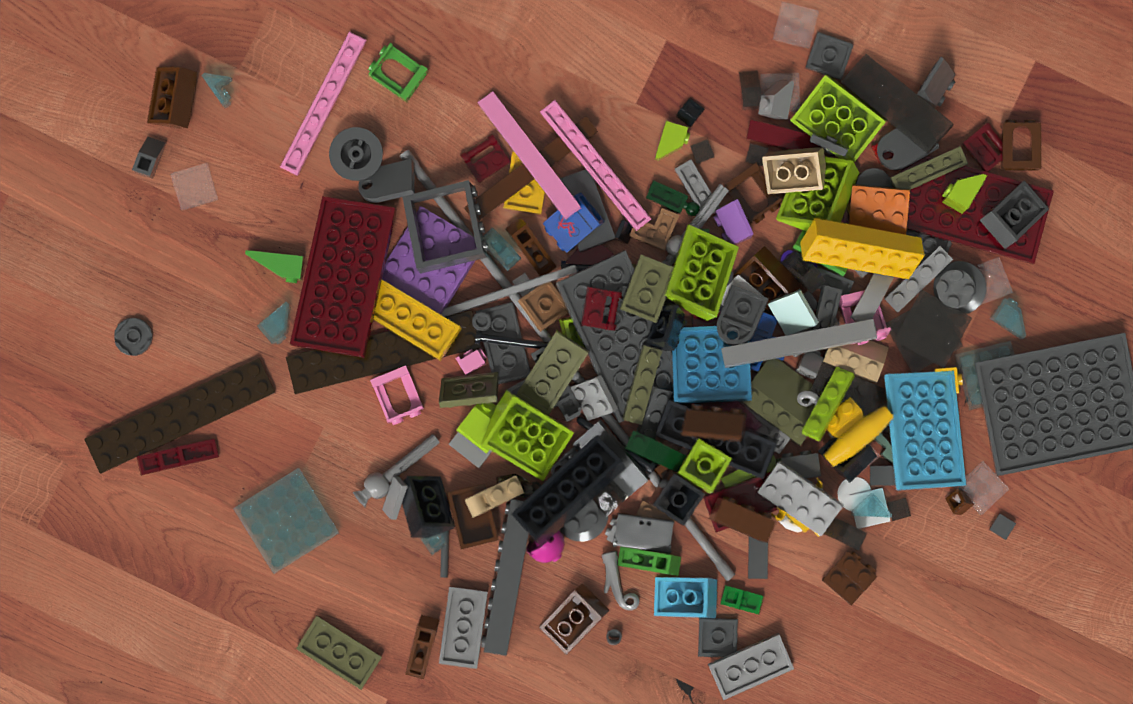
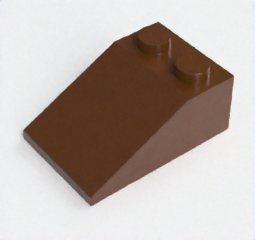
(574, 618)

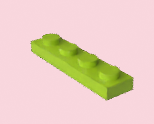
(828, 403)

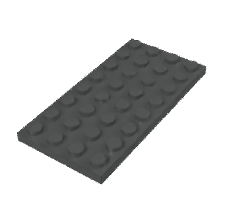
(613, 352)

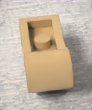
(494, 496)

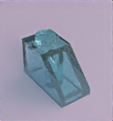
(501, 249)
(1009, 317)
(276, 324)

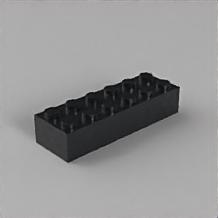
(749, 455)
(568, 490)

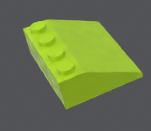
(839, 114)
(829, 204)
(701, 273)
(526, 435)

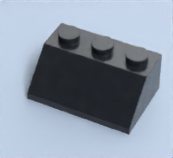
(426, 506)

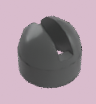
(616, 634)

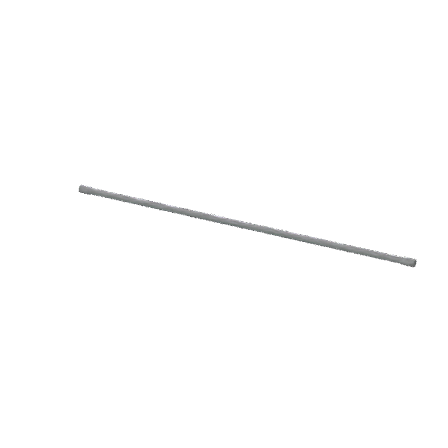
(721, 564)

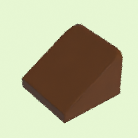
(959, 502)

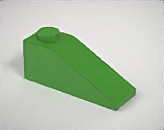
(284, 265)
(649, 561)

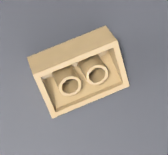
(794, 170)
(862, 360)

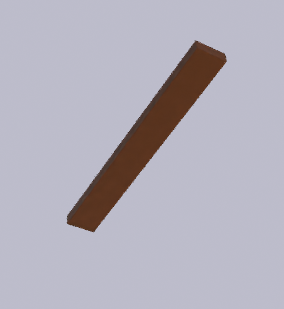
(521, 176)

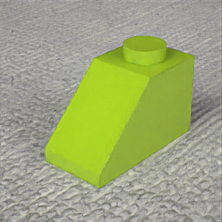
(672, 139)

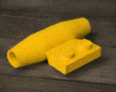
(854, 430)

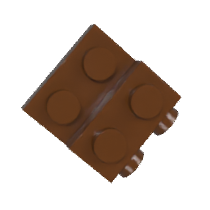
(850, 577)

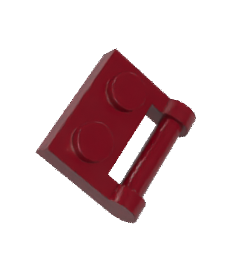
(981, 150)
(488, 164)
(594, 308)

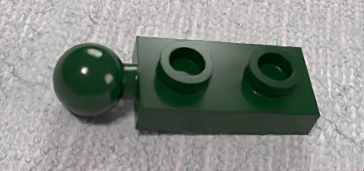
(671, 199)

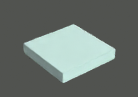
(793, 312)

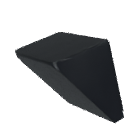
(690, 112)
(623, 232)

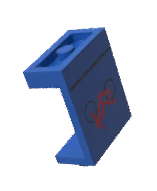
(576, 227)

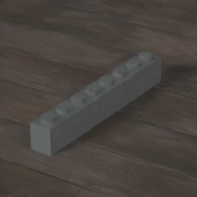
(506, 584)

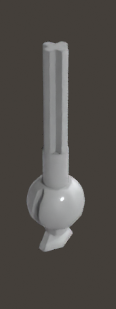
(674, 243)
(378, 484)

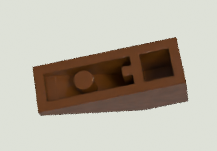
(530, 247)
(422, 646)

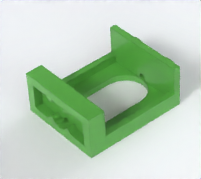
(391, 52)

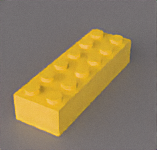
(862, 248)

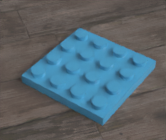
(701, 372)

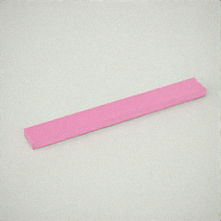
(323, 104)
(529, 155)
(595, 165)

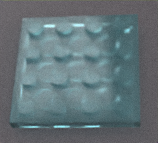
(286, 520)

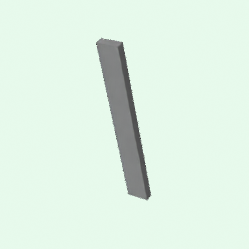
(510, 291)
(799, 343)

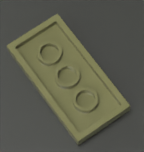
(552, 372)
(339, 652)

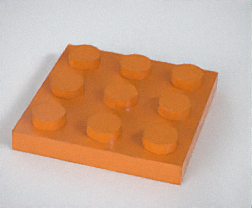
(880, 208)

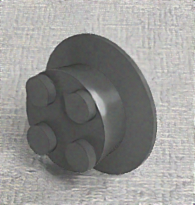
(355, 154)
(960, 286)
(585, 524)

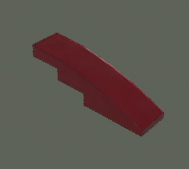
(778, 136)
(177, 457)

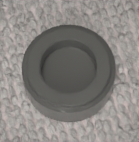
(481, 321)

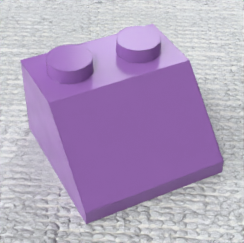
(733, 223)

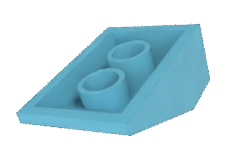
(685, 597)

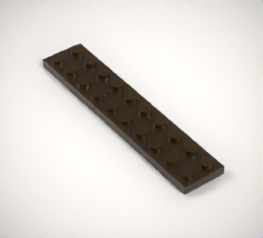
(383, 353)
(179, 416)

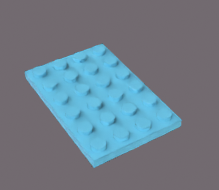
(925, 430)

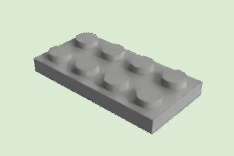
(800, 498)
(463, 627)
(750, 666)

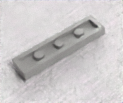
(919, 279)

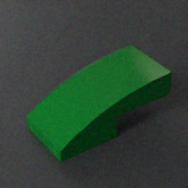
(742, 600)

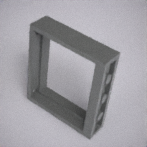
(414, 230)

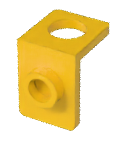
(958, 377)

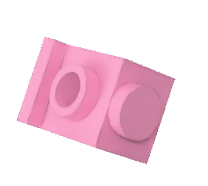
(471, 361)

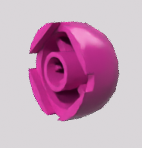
(549, 551)

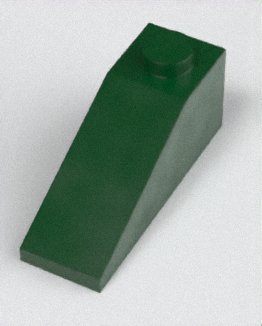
(655, 451)

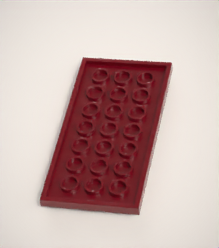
(936, 219)
(343, 276)

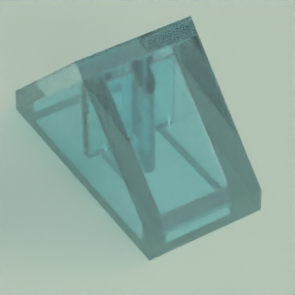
(871, 507)

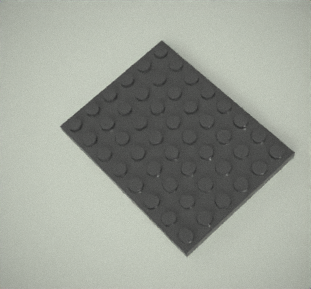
(1058, 403)

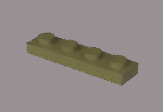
(930, 169)
(642, 385)

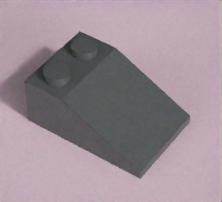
(937, 83)
(1014, 215)

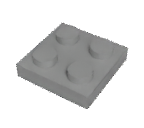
(594, 398)

